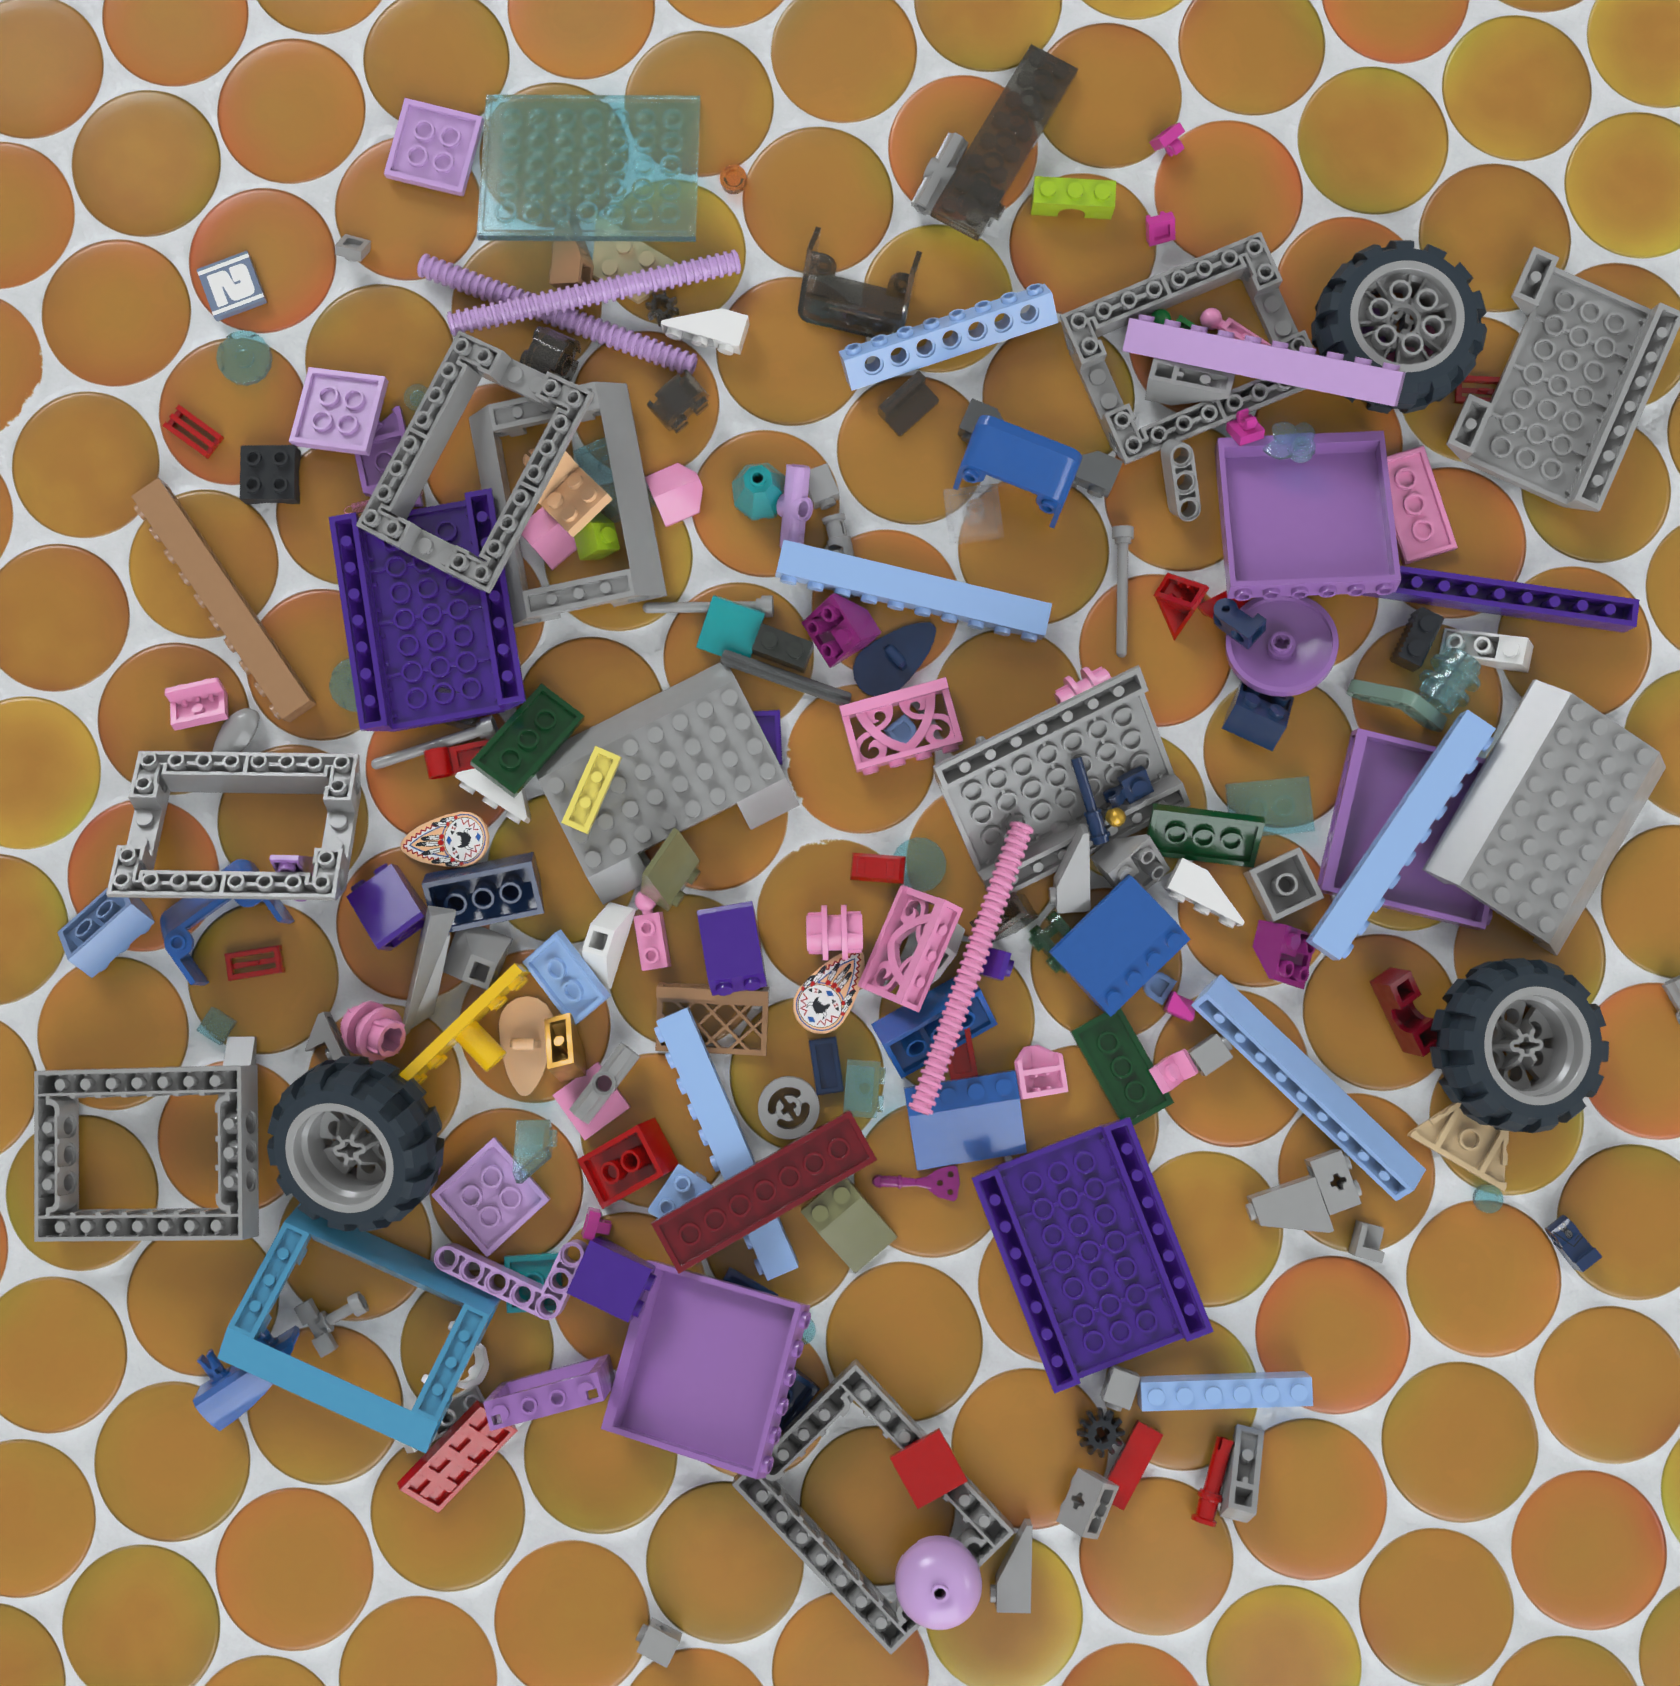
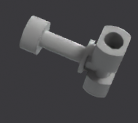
(323, 1323)

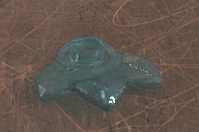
(1292, 442)

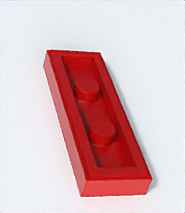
(1133, 1461)

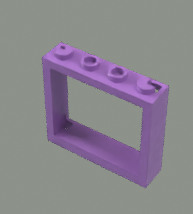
(549, 1392)

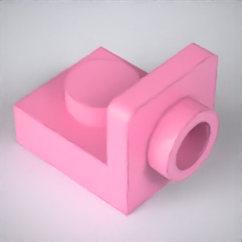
(1173, 1070)

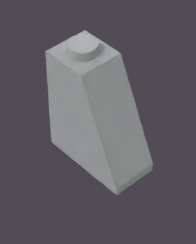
(1291, 1206)

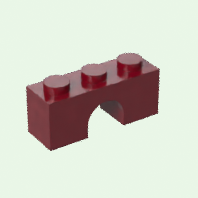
(1396, 992)

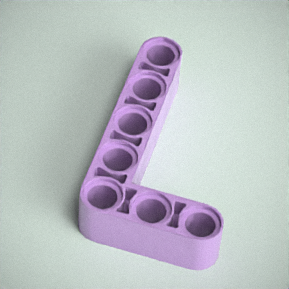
(513, 1279)

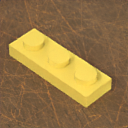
(591, 790)

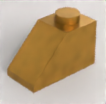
(564, 1048)

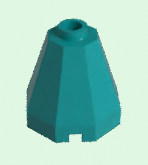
(758, 490)

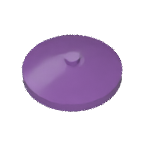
(1293, 650)

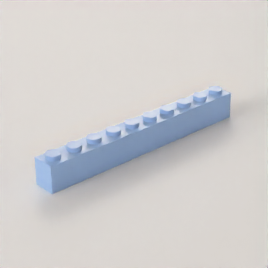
(913, 590)
(1401, 835)
(1309, 1088)
(720, 1129)

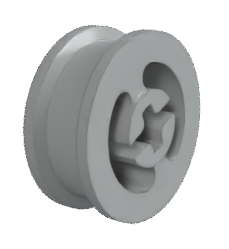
(770, 1119)

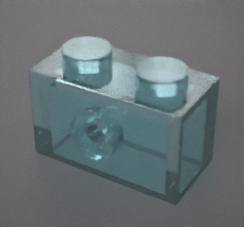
(863, 1088)

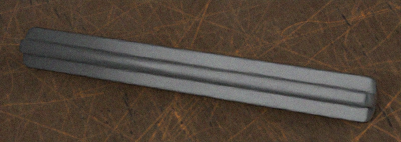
(785, 678)

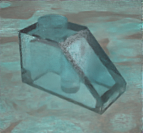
(532, 1147)

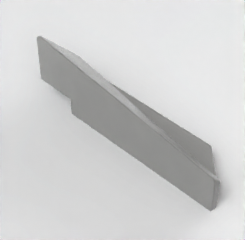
(428, 966)

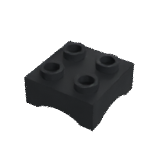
(269, 474)

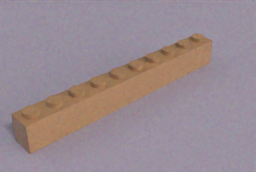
(223, 600)

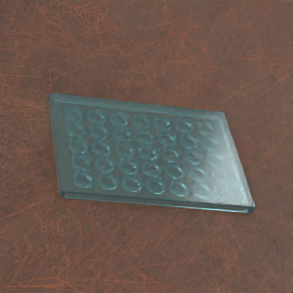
(589, 168)

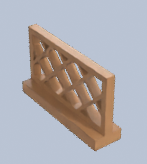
(702, 994)

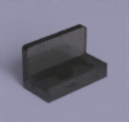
(908, 404)

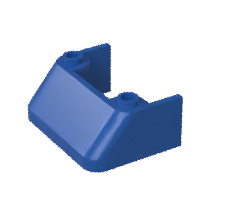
(1022, 461)
(188, 912)

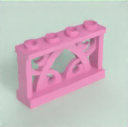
(925, 696)
(932, 936)

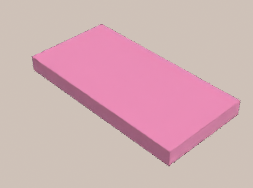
(1418, 508)

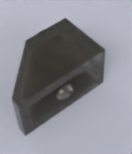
(1016, 916)

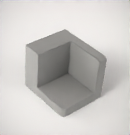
(1367, 1241)

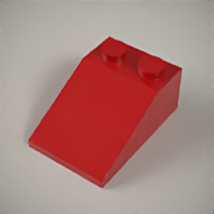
(628, 1162)

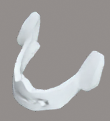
(477, 1372)

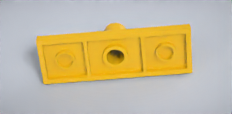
(468, 1031)

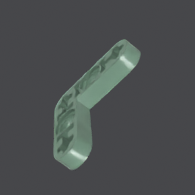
(1400, 698)

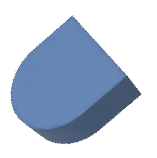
(901, 730)
(1159, 987)

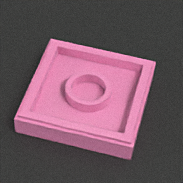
(610, 1110)

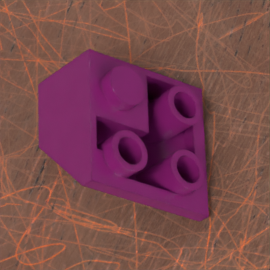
(840, 628)
(1283, 952)

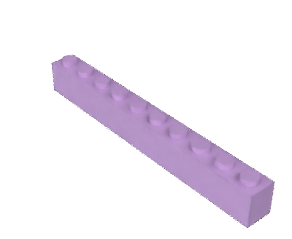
(1263, 361)

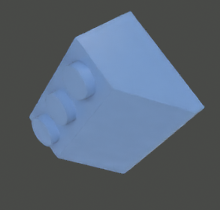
(104, 931)

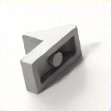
(326, 1032)

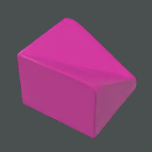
(1179, 1007)

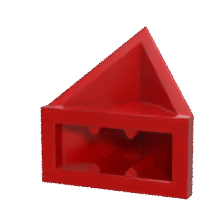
(1179, 600)

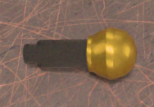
(1115, 816)

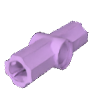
(794, 503)

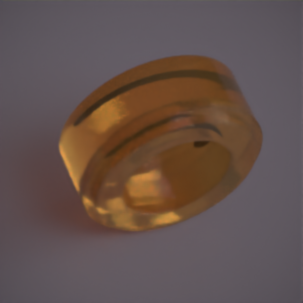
(733, 179)

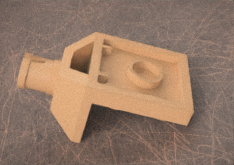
(572, 495)

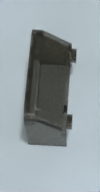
(853, 304)

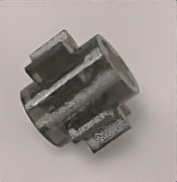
(664, 301)

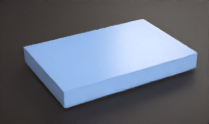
(566, 977)

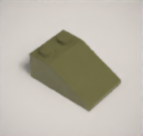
(670, 871)
(848, 1224)

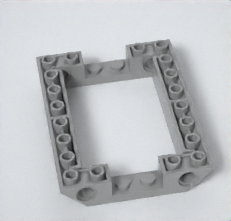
(1082, 326)
(427, 436)
(619, 588)
(238, 772)

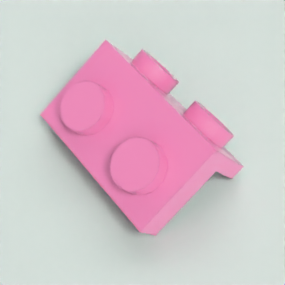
(197, 703)

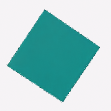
(729, 627)
(536, 1268)

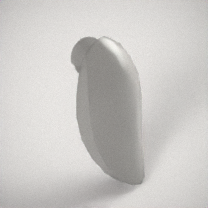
(237, 731)

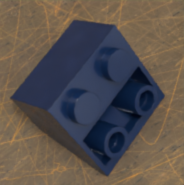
(1258, 716)

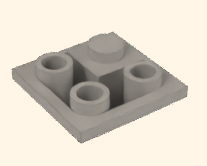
(1130, 856)
(477, 956)

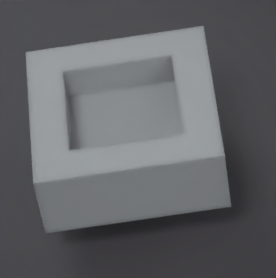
(352, 248)

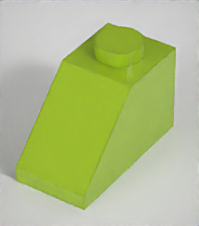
(597, 539)

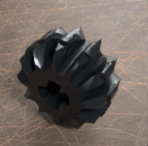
(1089, 1432)

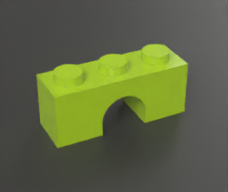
(1056, 194)

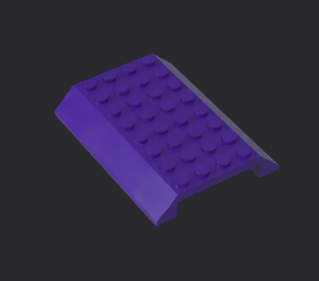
(424, 627)
(1091, 1252)

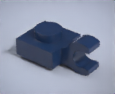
(1131, 787)

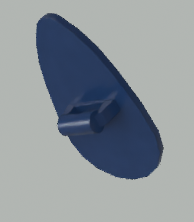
(893, 658)

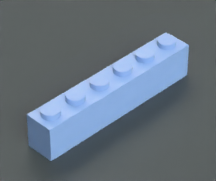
(1225, 1391)

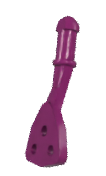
(928, 1182)

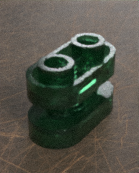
(1041, 939)

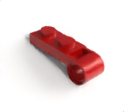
(446, 761)

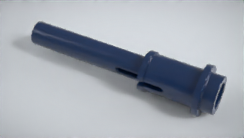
(1093, 814)

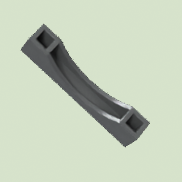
(1096, 469)

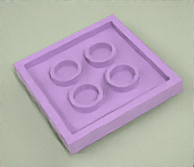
(434, 147)
(338, 411)
(486, 1198)

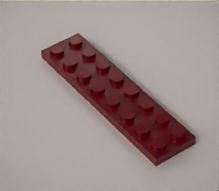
(763, 1191)

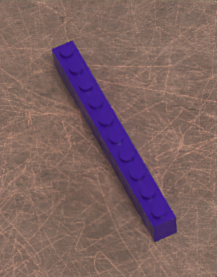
(1515, 599)

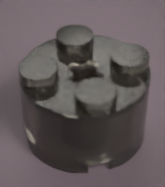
(552, 353)
(678, 401)

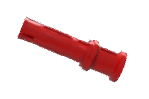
(1210, 1494)

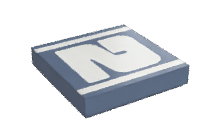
(231, 286)

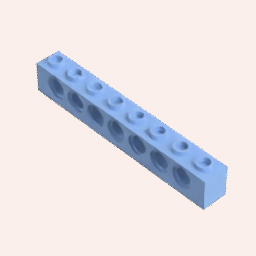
(1013, 324)

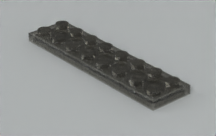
(1004, 142)

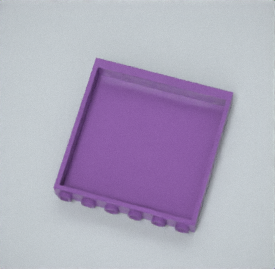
(1309, 523)
(1371, 785)
(708, 1370)

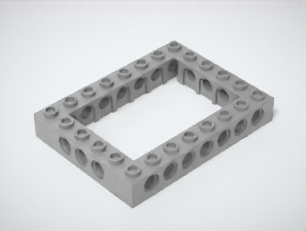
(57, 1155)
(881, 1618)

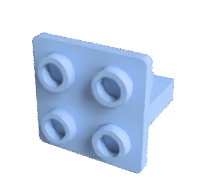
(677, 1190)

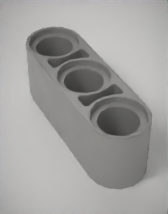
(1172, 471)

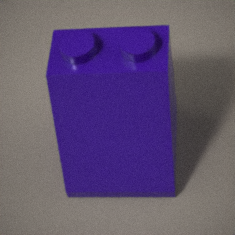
(388, 907)
(732, 948)
(612, 1279)

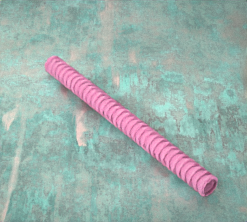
(971, 967)

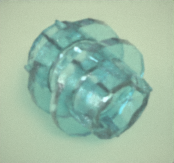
(1453, 675)

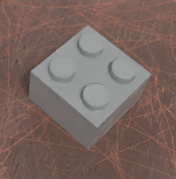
(1283, 885)

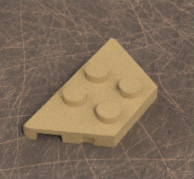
(623, 257)
(1466, 1143)

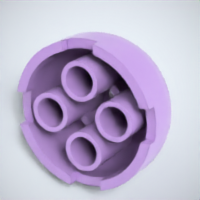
(932, 1565)

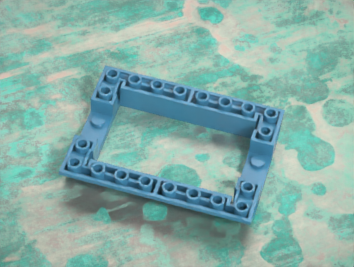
(252, 1317)

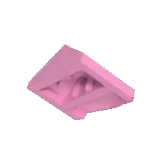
(676, 493)
(548, 538)
(1040, 1072)

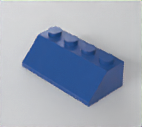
(909, 1033)

